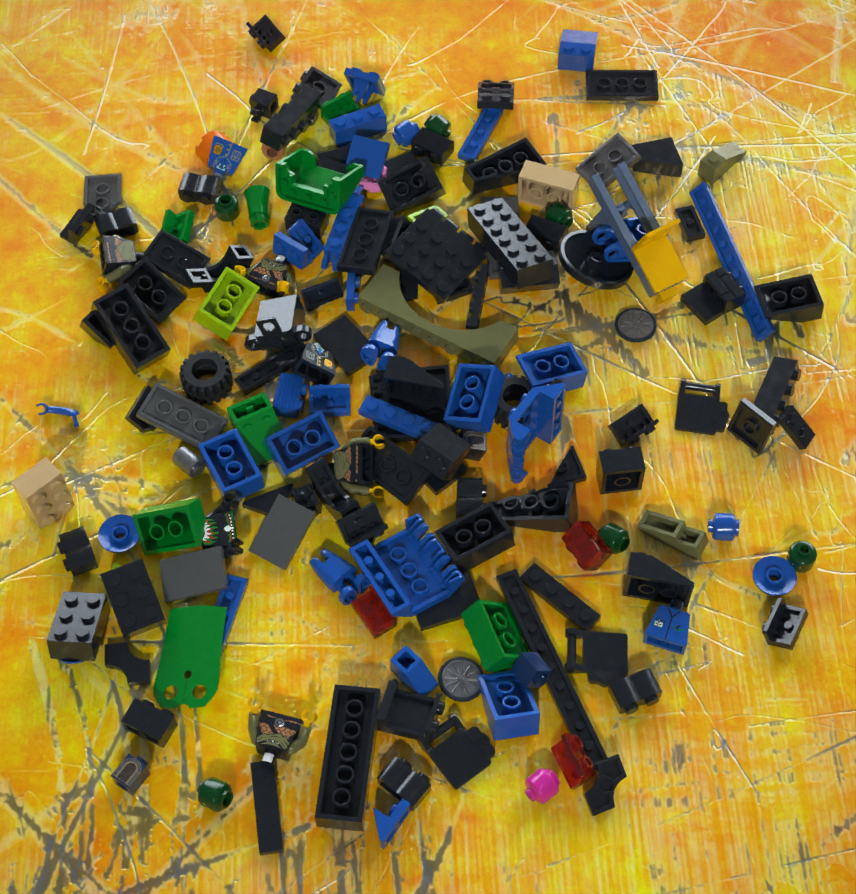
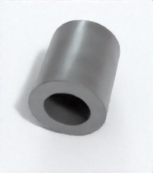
(188, 462)

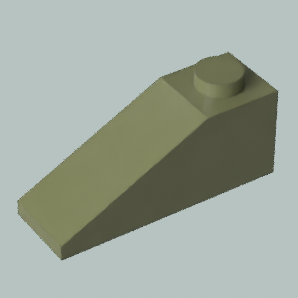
(719, 161)

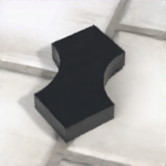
(120, 658)
(609, 774)

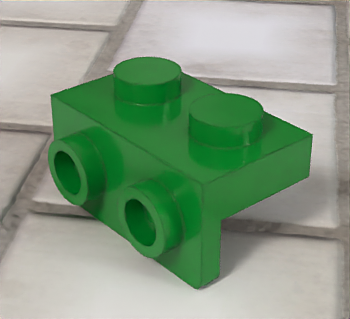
(338, 107)
(178, 225)

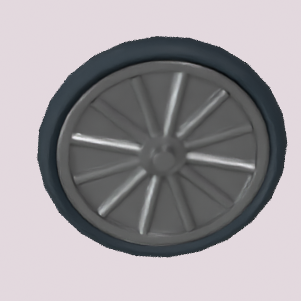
(635, 325)
(460, 679)

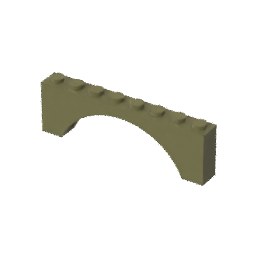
(477, 346)

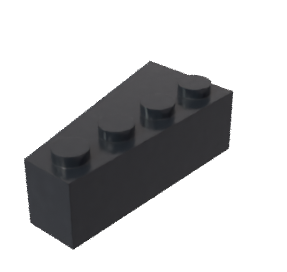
(291, 119)
(500, 167)

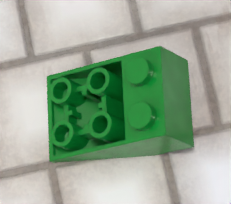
(255, 422)

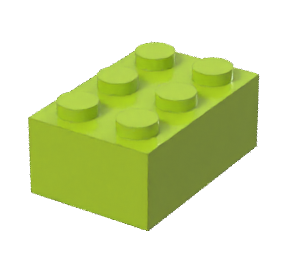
(226, 303)

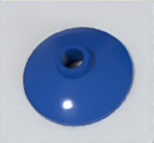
(115, 527)
(779, 569)

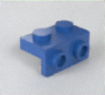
(292, 250)
(330, 399)

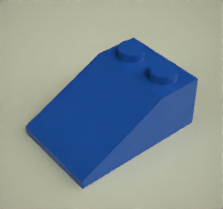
(577, 50)
(554, 362)
(508, 706)

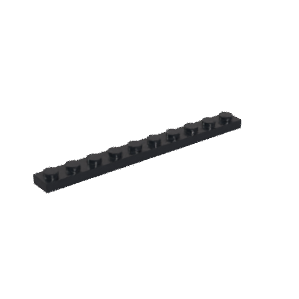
(558, 682)

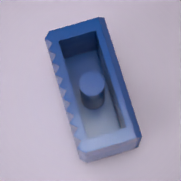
(289, 395)

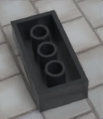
(130, 328)

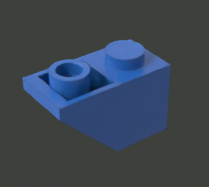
(413, 672)

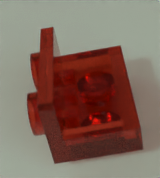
(373, 613)
(573, 760)

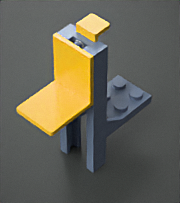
(653, 254)

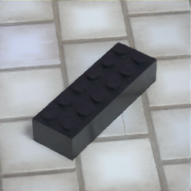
(510, 243)
(348, 758)

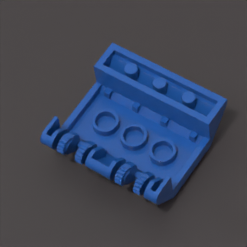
(536, 416)
(408, 569)

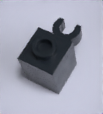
(263, 104)
(307, 498)

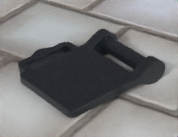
(698, 412)
(603, 655)
(460, 755)

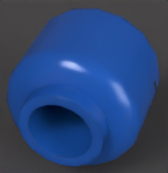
(405, 132)
(723, 526)

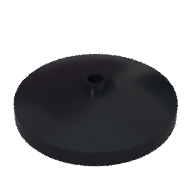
(586, 262)

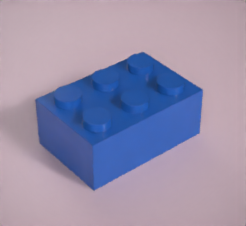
(474, 397)
(301, 444)
(231, 465)

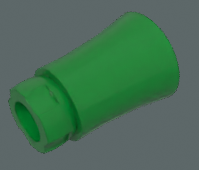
(258, 206)

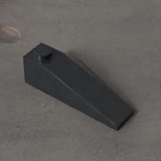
(545, 509)

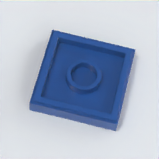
(370, 154)

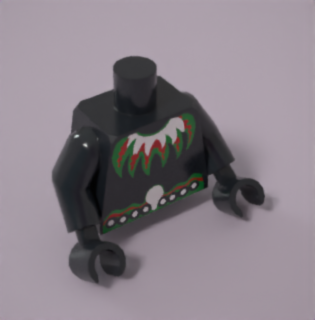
(221, 528)

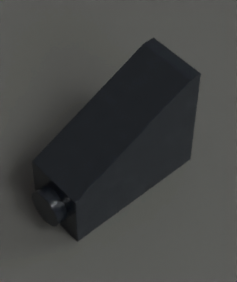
(658, 158)

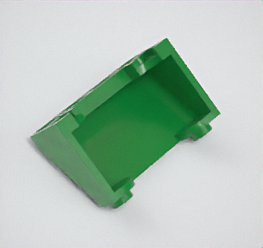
(313, 186)

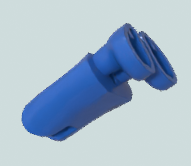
(383, 339)
(336, 570)

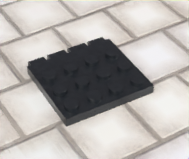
(436, 254)
(429, 412)

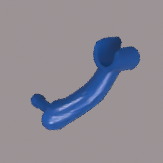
(60, 410)

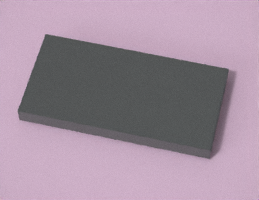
(180, 416)

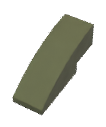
(674, 533)

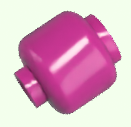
(542, 785)

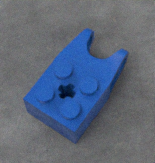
(611, 240)

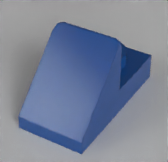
(303, 234)
(387, 825)

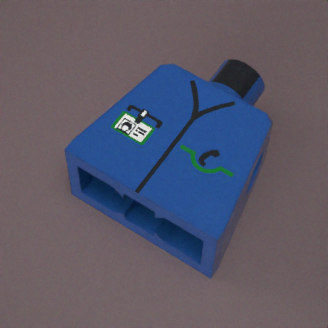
(669, 628)

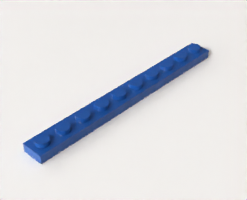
(731, 258)

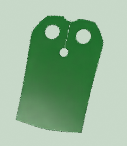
(193, 645)

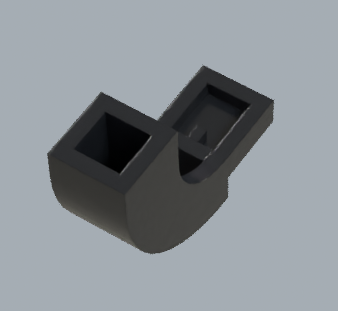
(207, 277)
(330, 491)

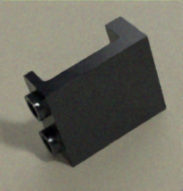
(409, 713)

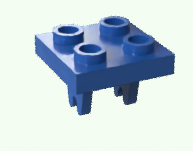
(364, 84)

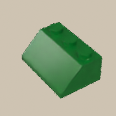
(170, 526)
(494, 634)

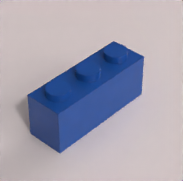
(361, 122)

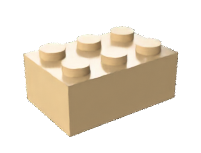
(547, 185)
(43, 493)

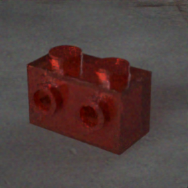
(586, 545)

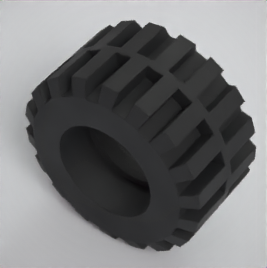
(203, 364)
(512, 389)

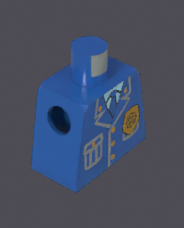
(224, 157)

